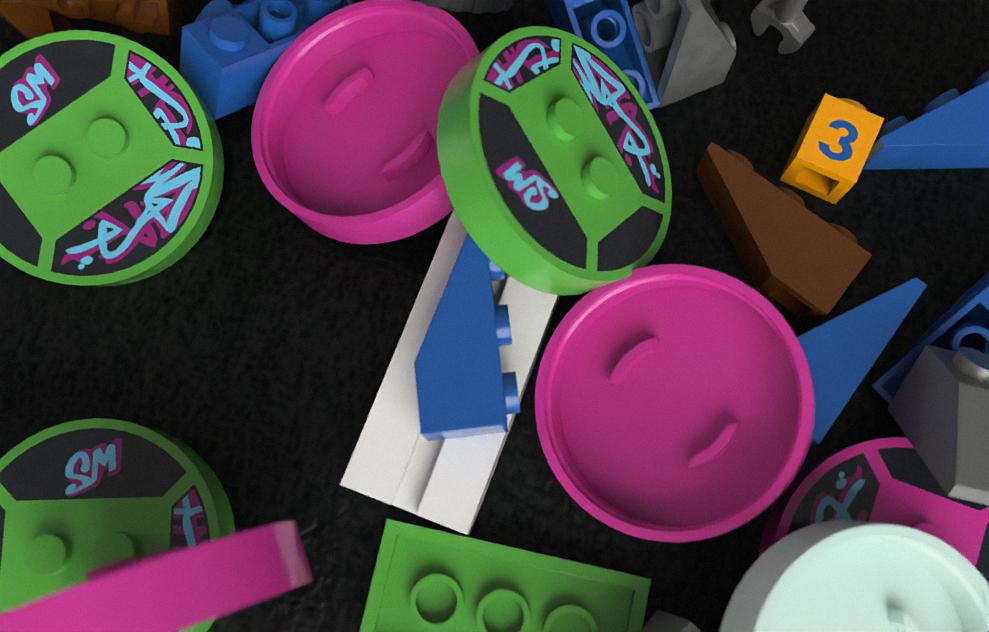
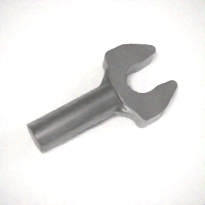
(786, 17)

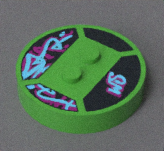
(101, 160)
(554, 162)
(97, 497)

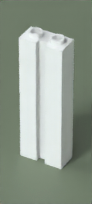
(445, 476)

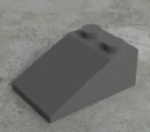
(683, 46)

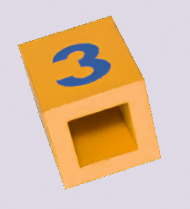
(832, 148)

